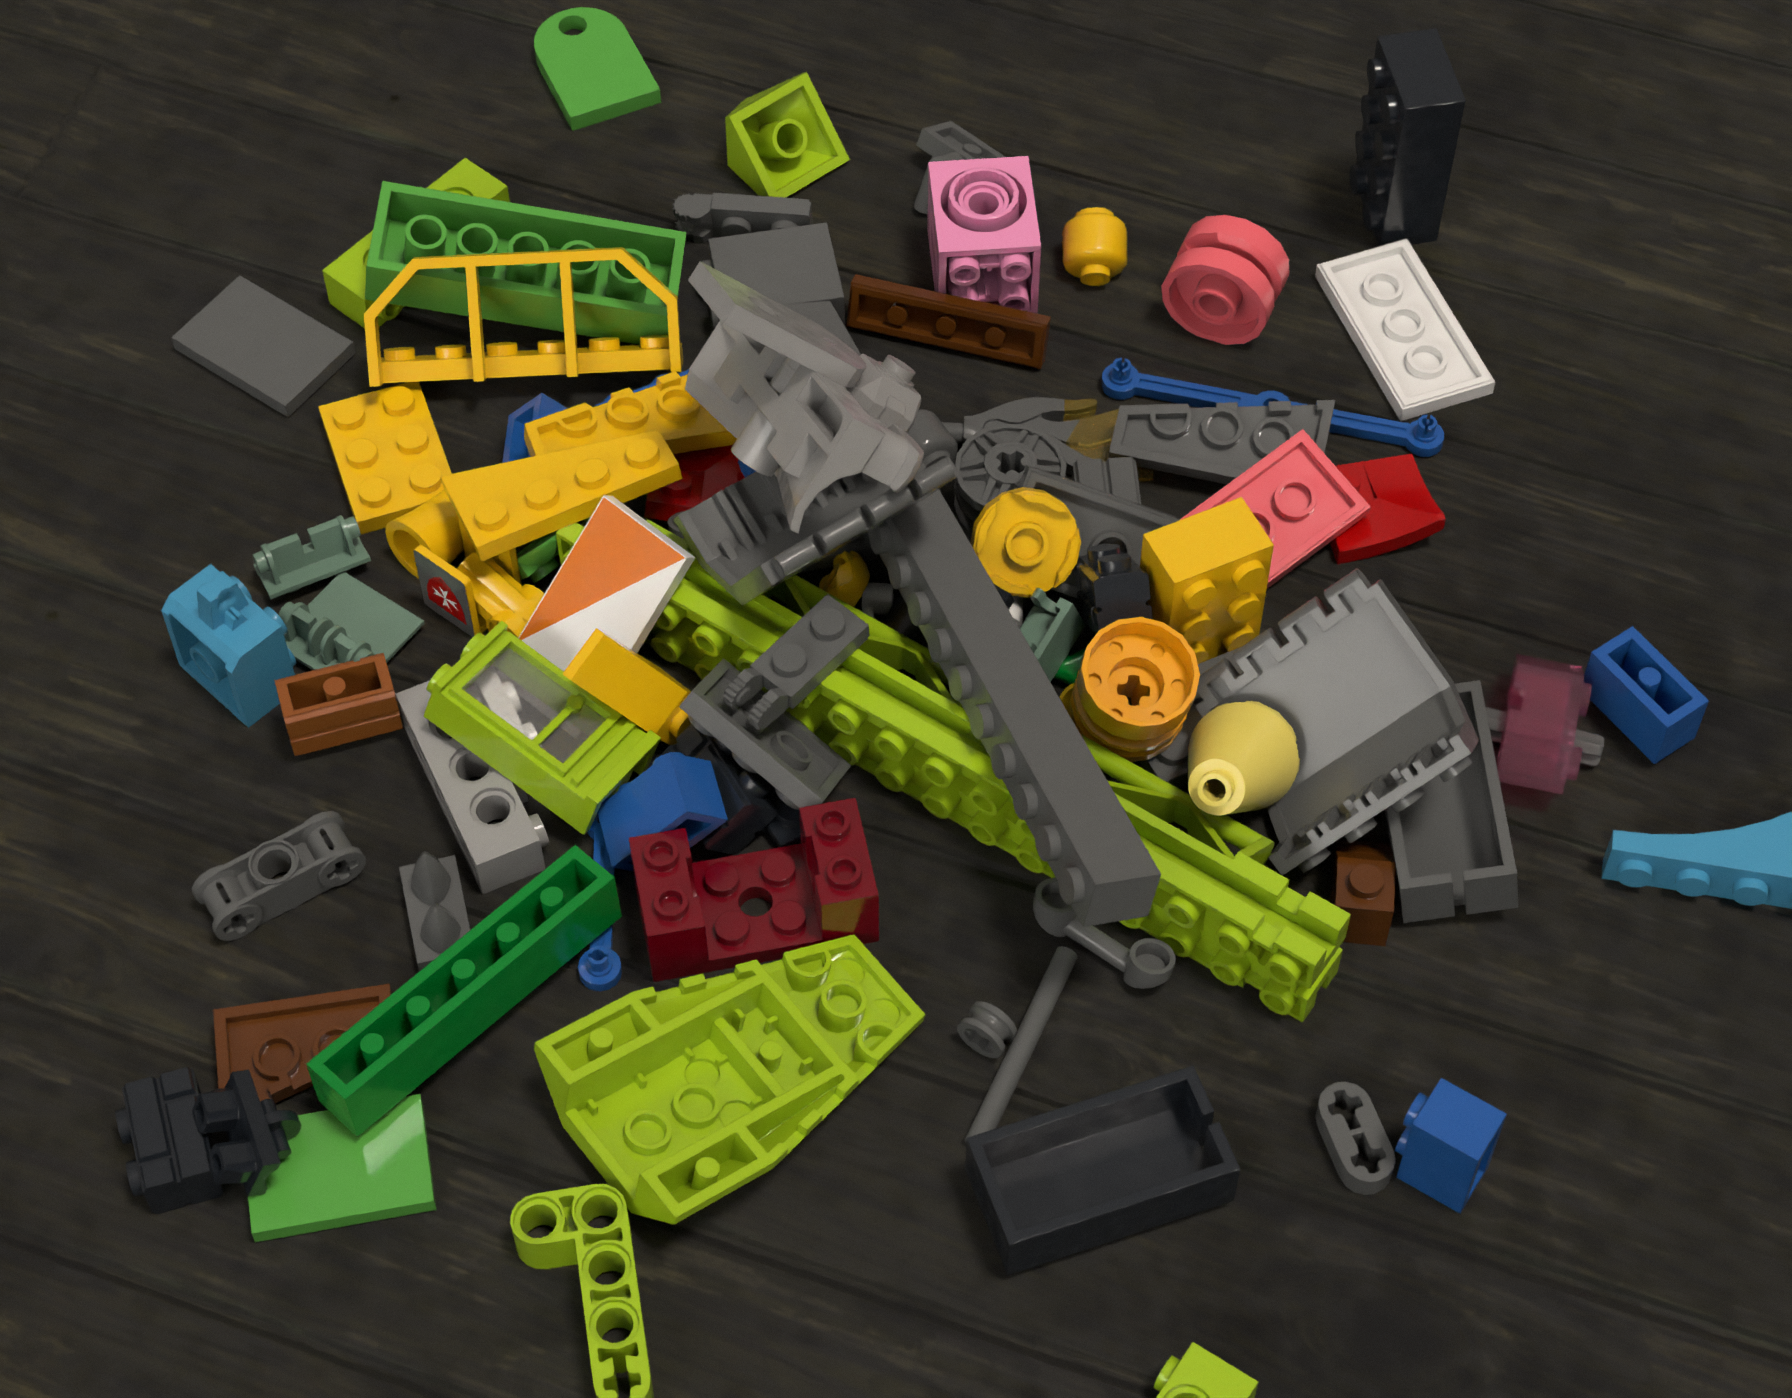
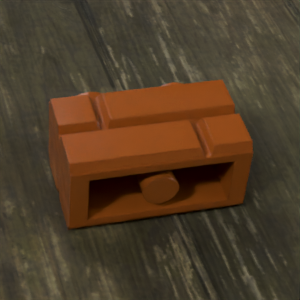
(338, 704)

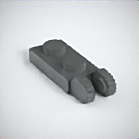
(736, 214)
(798, 661)

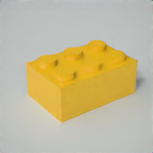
(1210, 577)

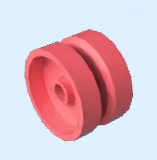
(1225, 279)

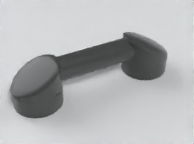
(1144, 965)

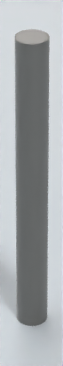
(1024, 1042)

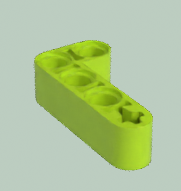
(595, 1253)

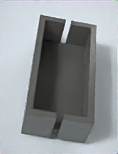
(1456, 837)

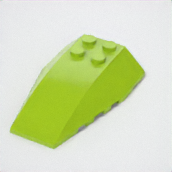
(724, 1073)

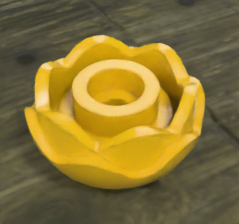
(847, 578)

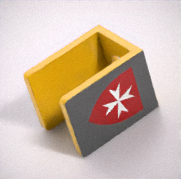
(451, 591)

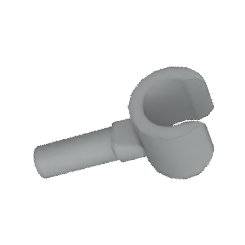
(877, 599)

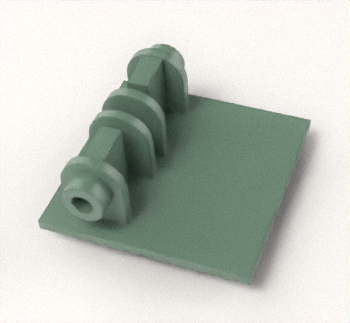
(346, 625)

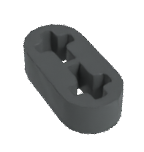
(1343, 1142)

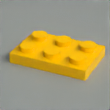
(385, 452)

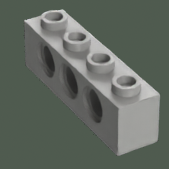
(494, 852)

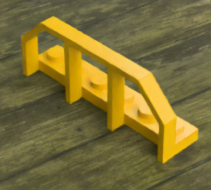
(503, 358)

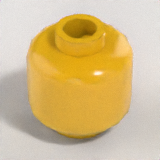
(1095, 246)

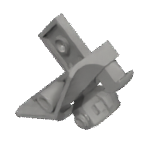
(801, 396)

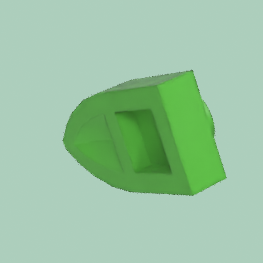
(538, 558)

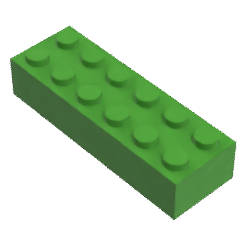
(444, 223)

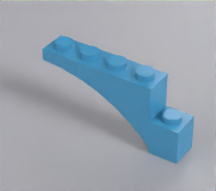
(1735, 864)

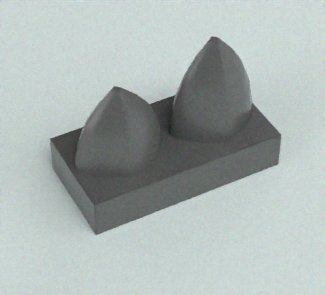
(434, 905)

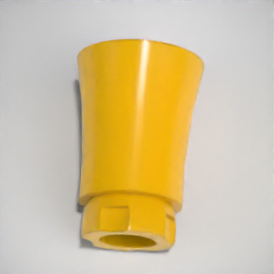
(431, 525)

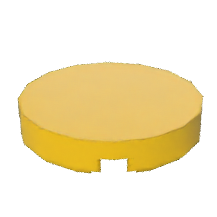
(1026, 541)

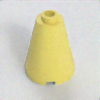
(1241, 758)

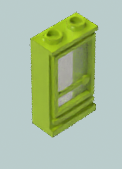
(537, 726)

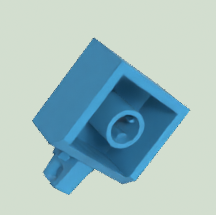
(229, 643)

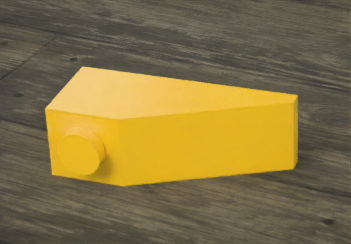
(630, 686)

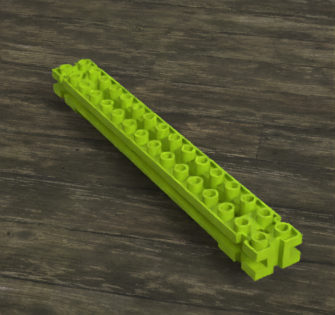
(920, 742)

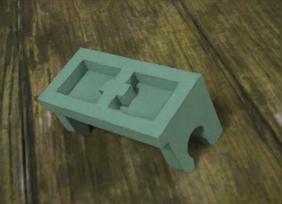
(1051, 630)

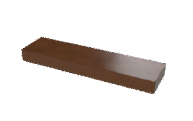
(948, 321)

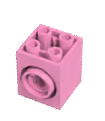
(985, 231)

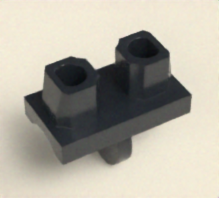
(254, 1129)

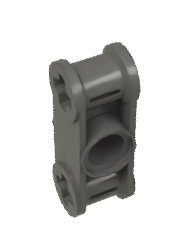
(257, 896)

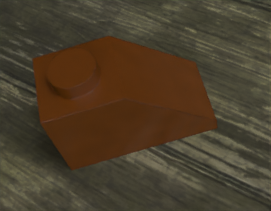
(1364, 888)

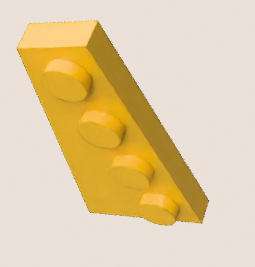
(663, 407)
(546, 492)

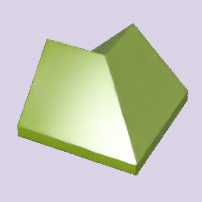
(782, 139)

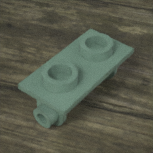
(289, 566)

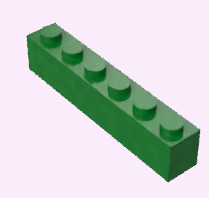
(464, 990)

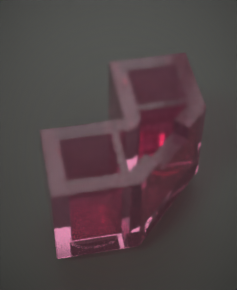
(1542, 724)

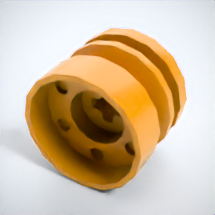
(1139, 662)

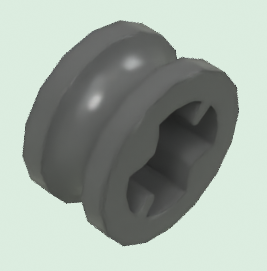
(987, 1029)

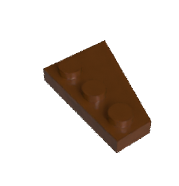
(285, 1034)

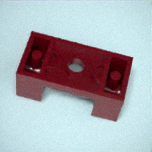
(814, 890)

